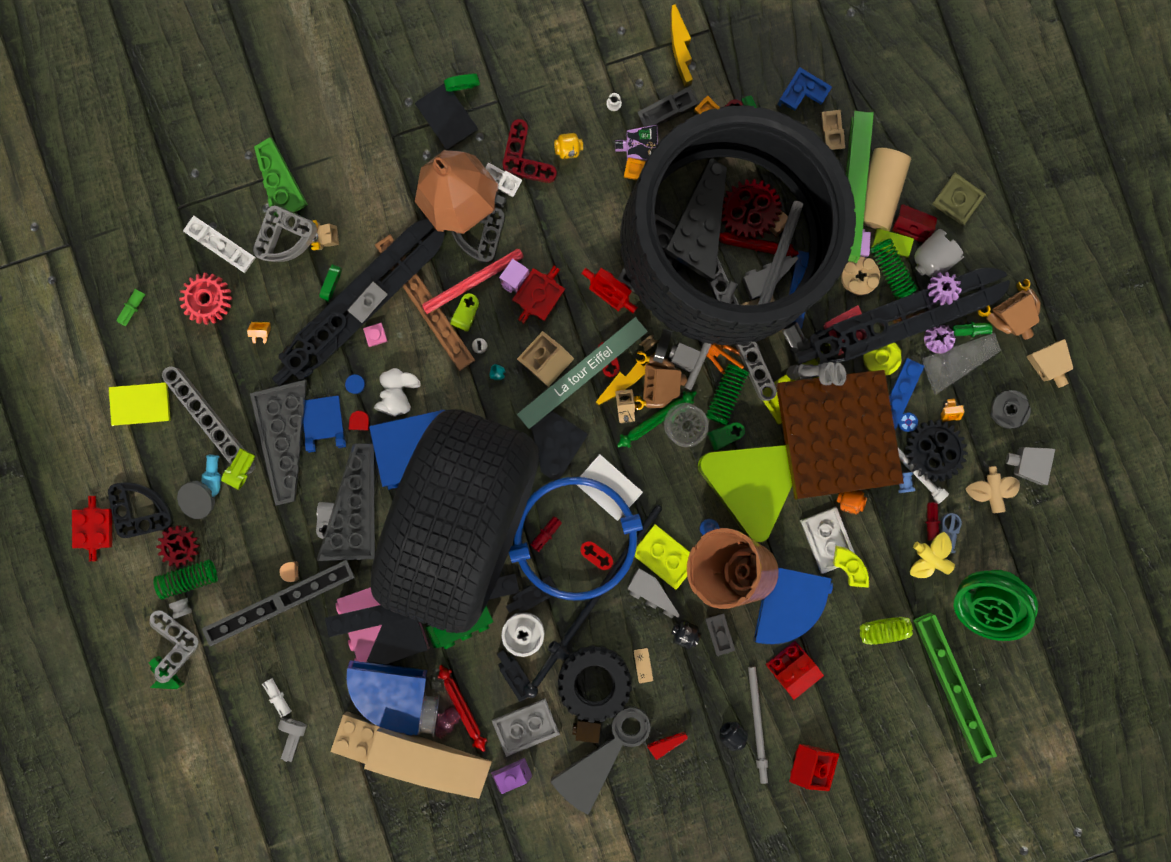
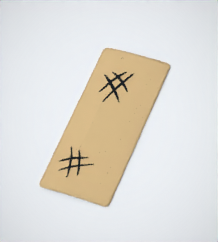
(643, 665)

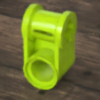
(463, 315)

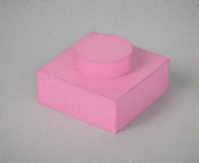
(375, 335)

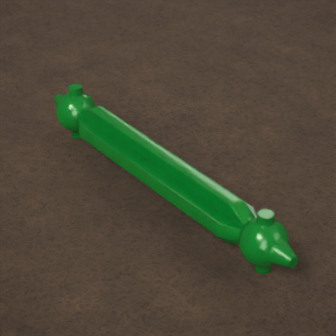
(654, 420)

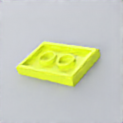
(139, 404)
(663, 556)

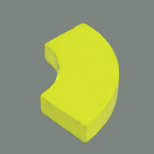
(852, 565)

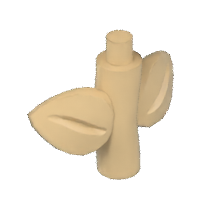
(994, 490)

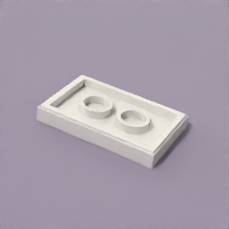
(607, 474)
(824, 533)

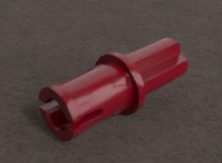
(932, 521)
(546, 534)

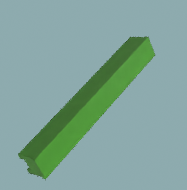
(857, 171)
(954, 687)

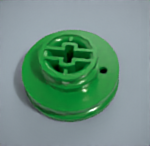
(998, 607)

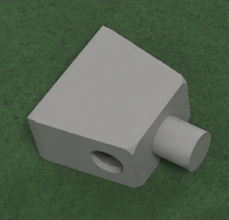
(1032, 464)

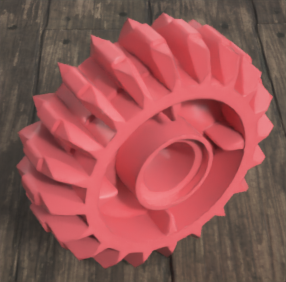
(195, 293)

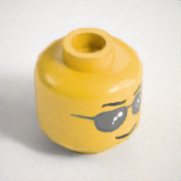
(568, 146)

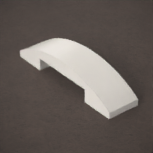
(219, 244)

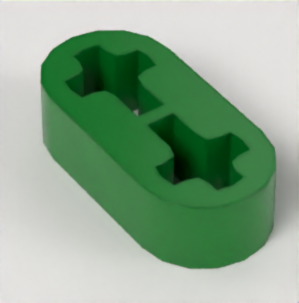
(461, 82)
(330, 282)

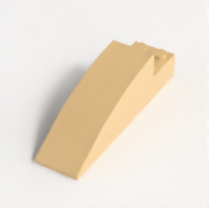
(410, 757)

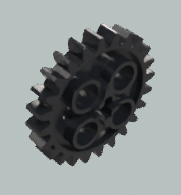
(921, 458)

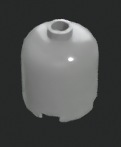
(937, 254)

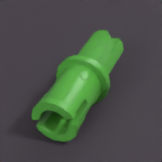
(130, 307)

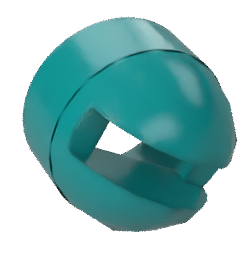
(497, 372)

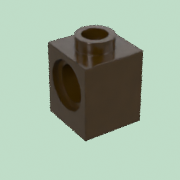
(586, 731)

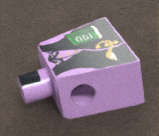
(638, 142)

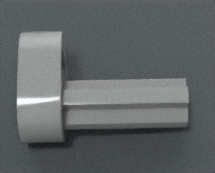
(295, 730)

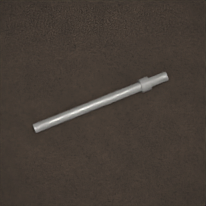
(706, 346)
(761, 762)

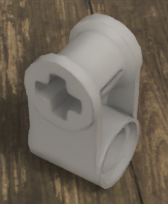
(323, 515)

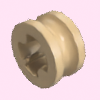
(648, 343)

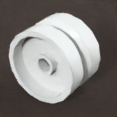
(521, 645)

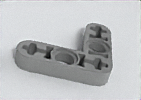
(179, 647)

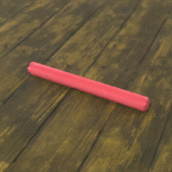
(471, 281)

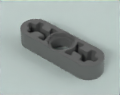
(662, 346)

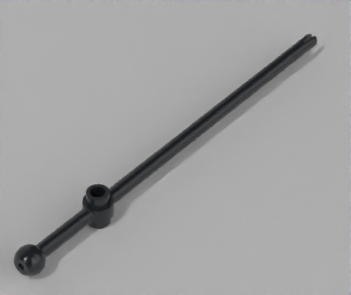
(559, 649)

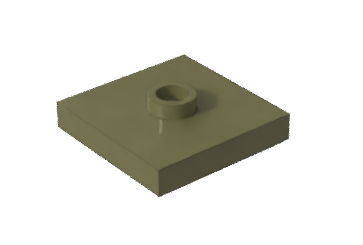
(958, 199)

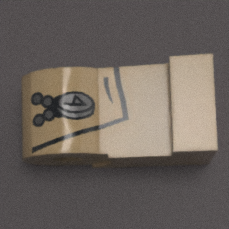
(625, 407)

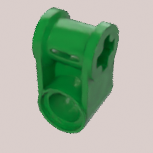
(722, 436)

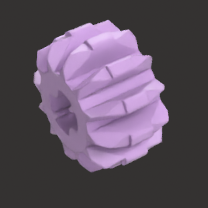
(952, 288)

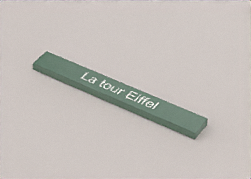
(582, 373)

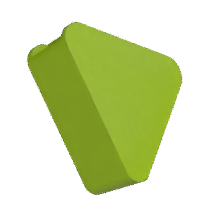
(750, 485)

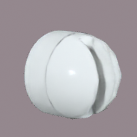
(483, 346)

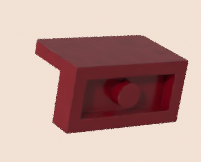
(914, 223)

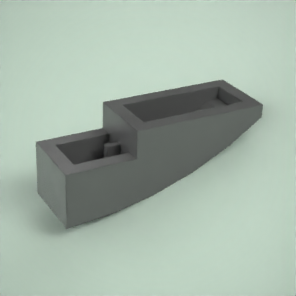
(669, 107)

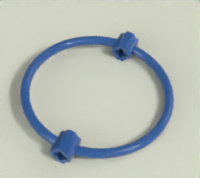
(630, 525)

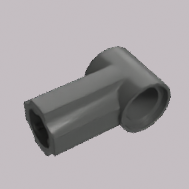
(795, 339)

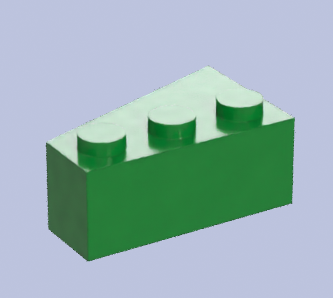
(445, 639)

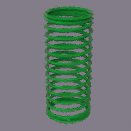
(904, 291)
(738, 371)
(162, 584)

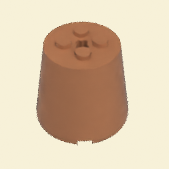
(720, 565)

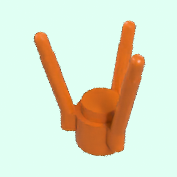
(716, 350)

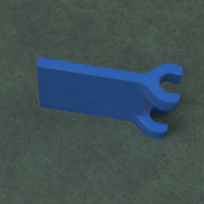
(323, 421)

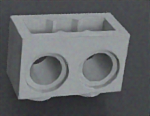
(684, 357)

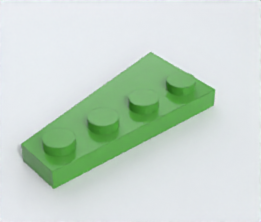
(278, 180)

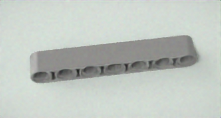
(201, 414)

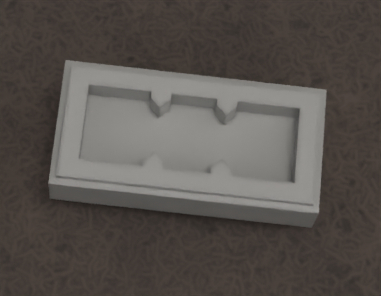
(367, 302)

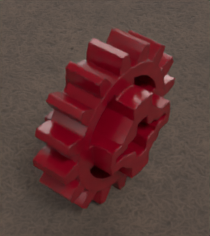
(174, 552)

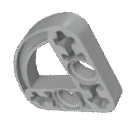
(282, 222)

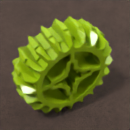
(886, 630)

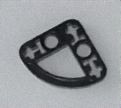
(128, 519)

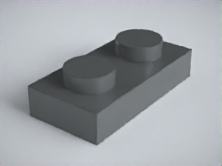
(720, 634)

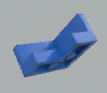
(801, 85)

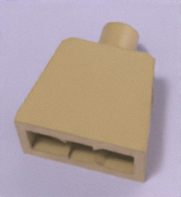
(1052, 362)

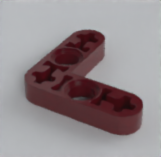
(517, 156)

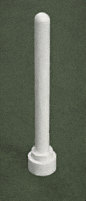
(937, 493)

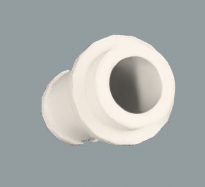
(614, 106)

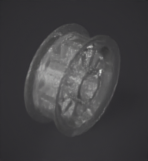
(702, 423)
(428, 714)

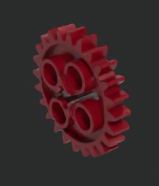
(766, 214)

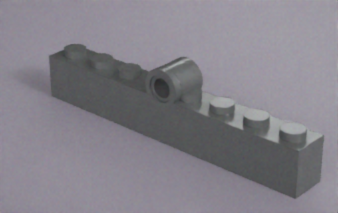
(278, 603)

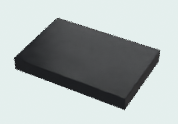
(446, 117)

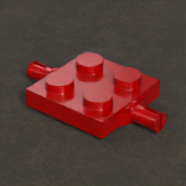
(610, 289)
(538, 294)
(92, 528)

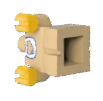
(326, 236)

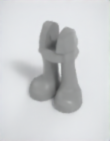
(827, 373)

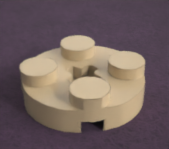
(869, 283)

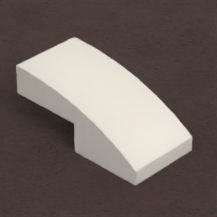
(507, 182)

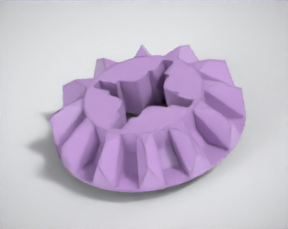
(938, 346)

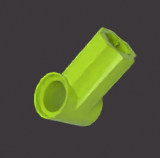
(237, 473)

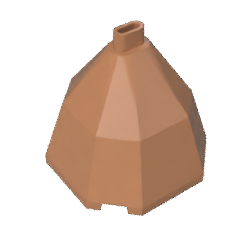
(458, 193)

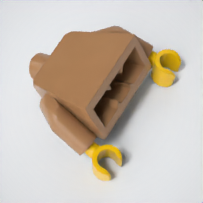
(1016, 313)
(660, 383)

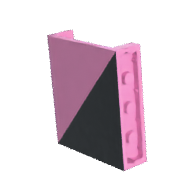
(383, 642)

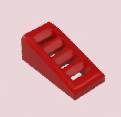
(663, 746)

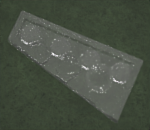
(952, 365)

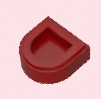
(359, 421)

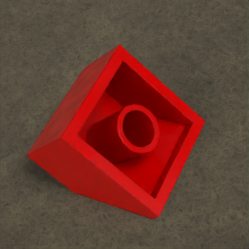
(813, 768)

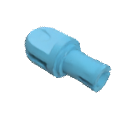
(211, 476)

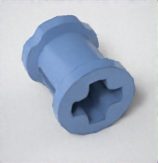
(908, 484)

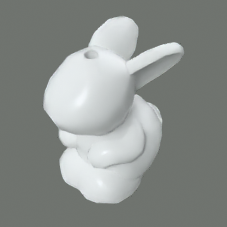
(394, 400)

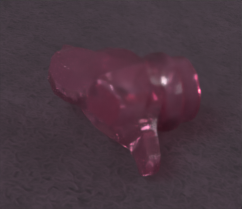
(446, 722)

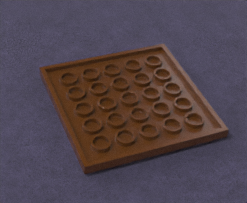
(839, 435)

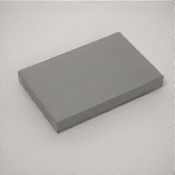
(525, 727)

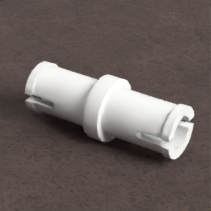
(276, 697)

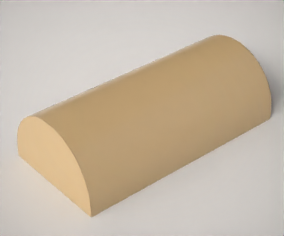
(884, 187)

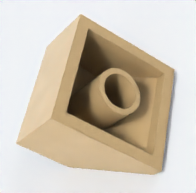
(545, 358)

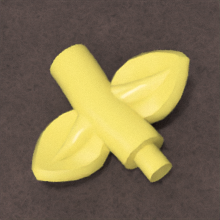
(933, 557)

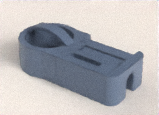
(951, 532)

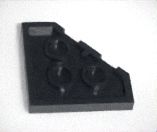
(557, 443)

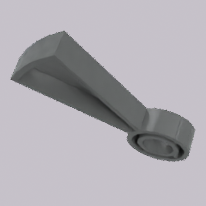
(585, 778)

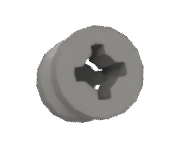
(180, 608)

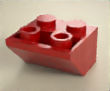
(794, 670)

